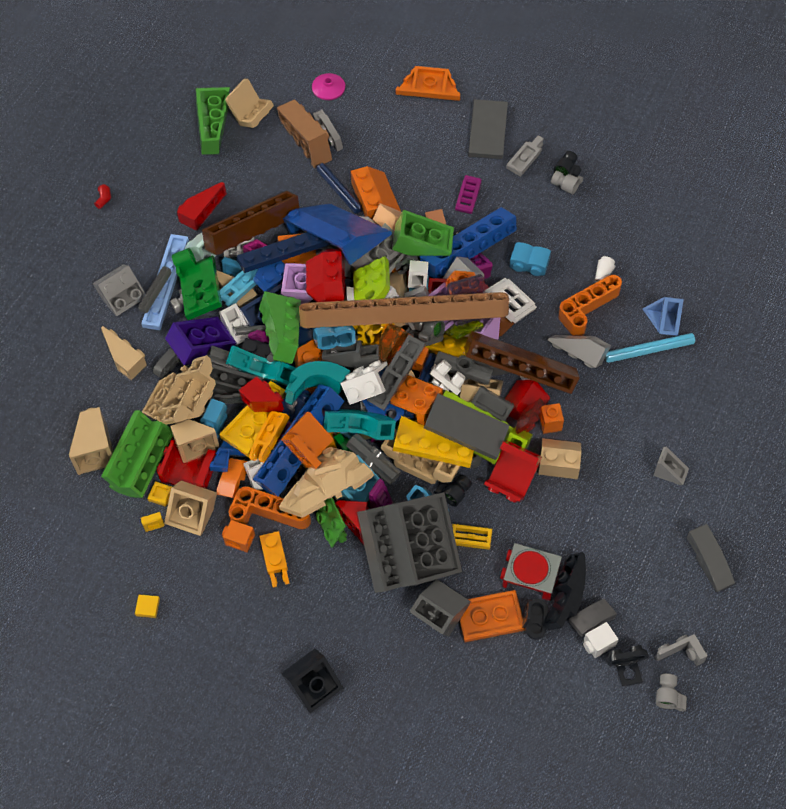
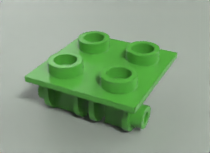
(331, 523)

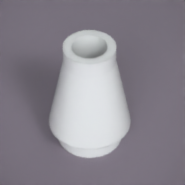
(604, 268)

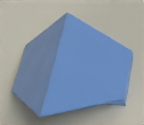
(665, 315)

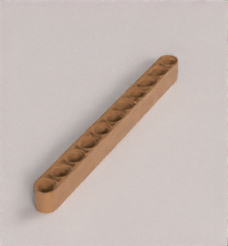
(404, 310)

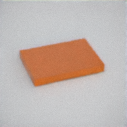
(492, 616)

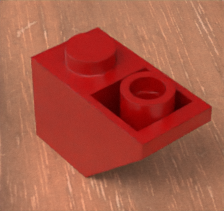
(260, 397)

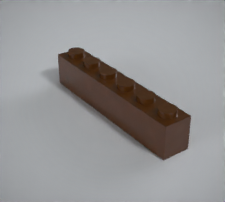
(249, 223)
(521, 362)

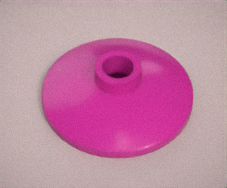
(328, 86)

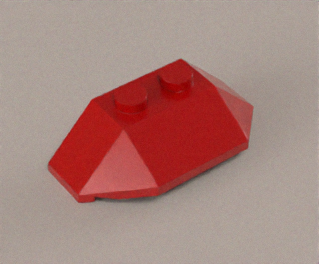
(326, 276)

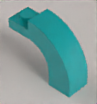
(258, 366)
(313, 374)
(361, 422)

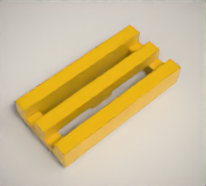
(473, 544)

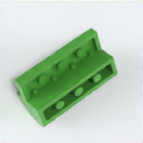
(137, 455)

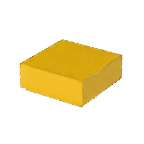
(160, 494)
(152, 522)
(147, 606)

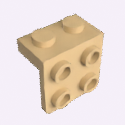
(246, 104)

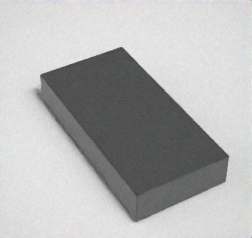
(492, 403)

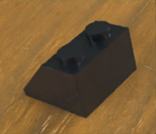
(312, 680)

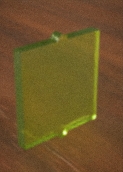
(462, 330)

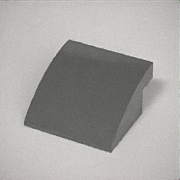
(409, 542)

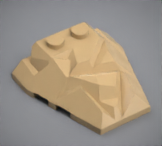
(183, 394)
(423, 468)
(336, 472)

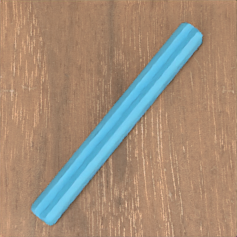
(650, 347)

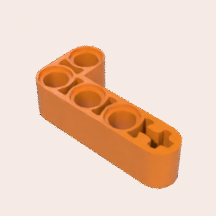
(606, 289)
(271, 511)

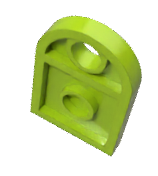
(372, 280)

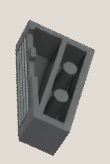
(228, 384)

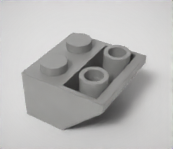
(120, 289)

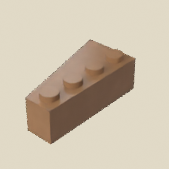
(305, 132)

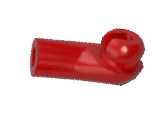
(105, 196)

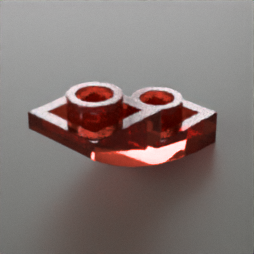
(529, 416)

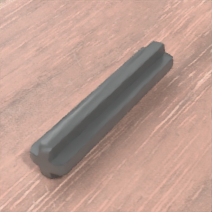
(154, 290)

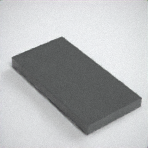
(488, 129)
(466, 426)

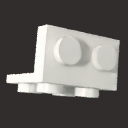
(364, 382)

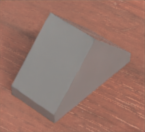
(463, 264)
(671, 467)

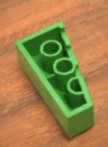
(211, 117)
(281, 324)

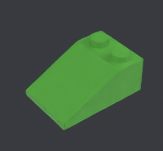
(422, 236)

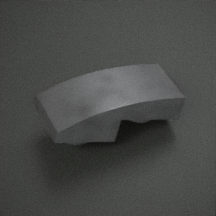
(592, 617)

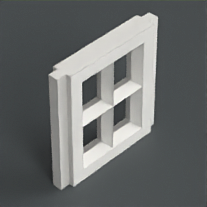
(521, 312)

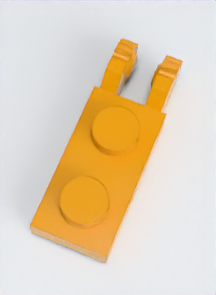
(268, 436)
(274, 556)

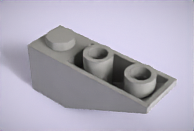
(587, 348)

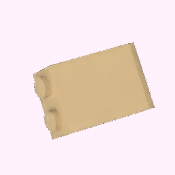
(91, 442)

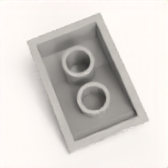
(379, 251)

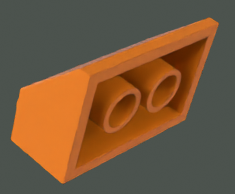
(371, 189)

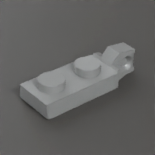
(334, 138)
(525, 156)

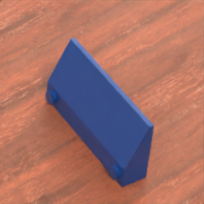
(338, 227)

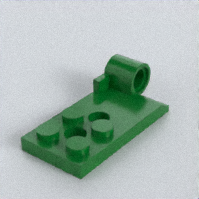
(191, 276)

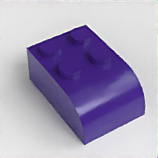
(195, 337)

